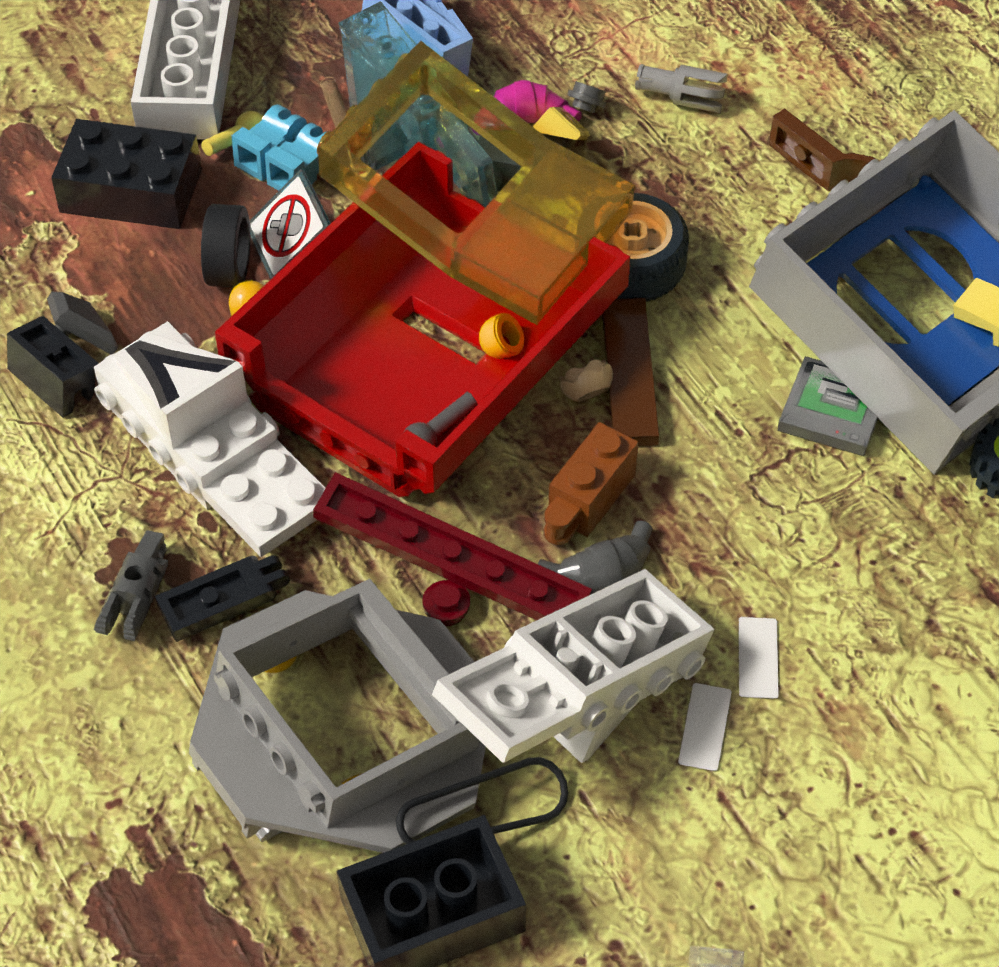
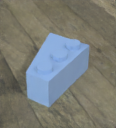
(434, 26)

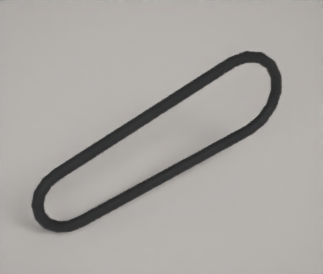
(482, 778)

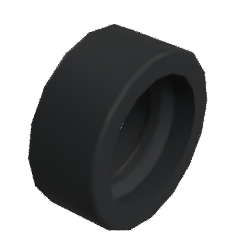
(225, 245)

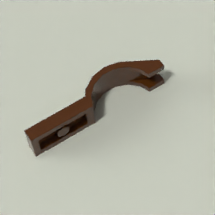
(813, 153)

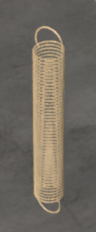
(339, 98)

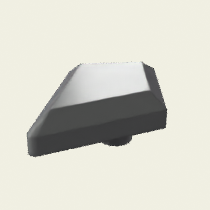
(81, 319)

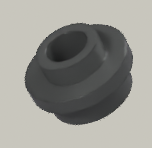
(587, 97)

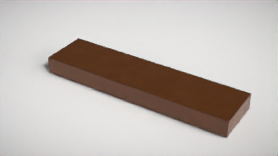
(632, 386)

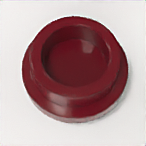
(446, 602)

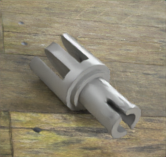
(678, 84)

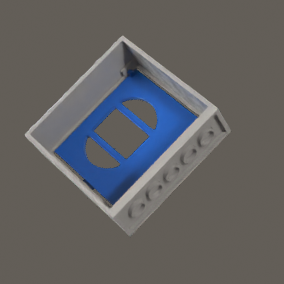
(933, 185)

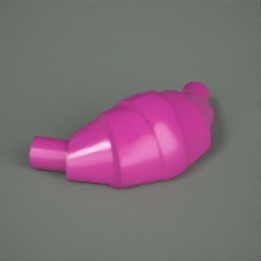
(531, 100)

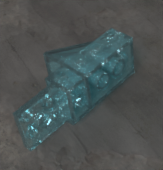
(371, 48)

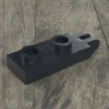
(221, 595)

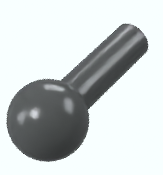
(444, 420)

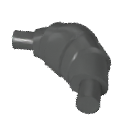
(607, 560)

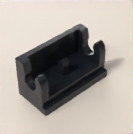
(50, 364)

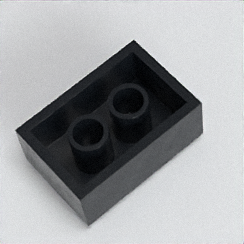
(127, 173)
(433, 898)

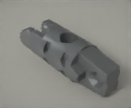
(135, 586)

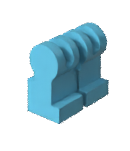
(278, 147)

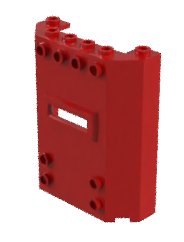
(350, 376)

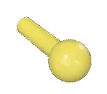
(224, 139)

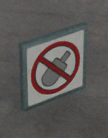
(287, 223)

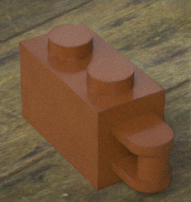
(589, 484)

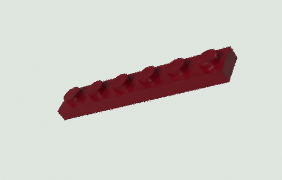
(445, 549)

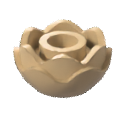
(587, 382)

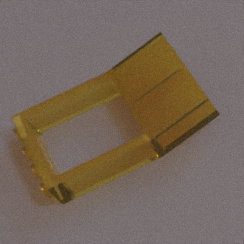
(533, 231)

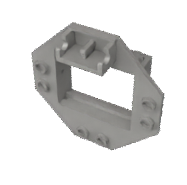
(268, 771)

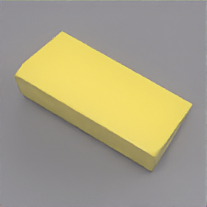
(560, 123)

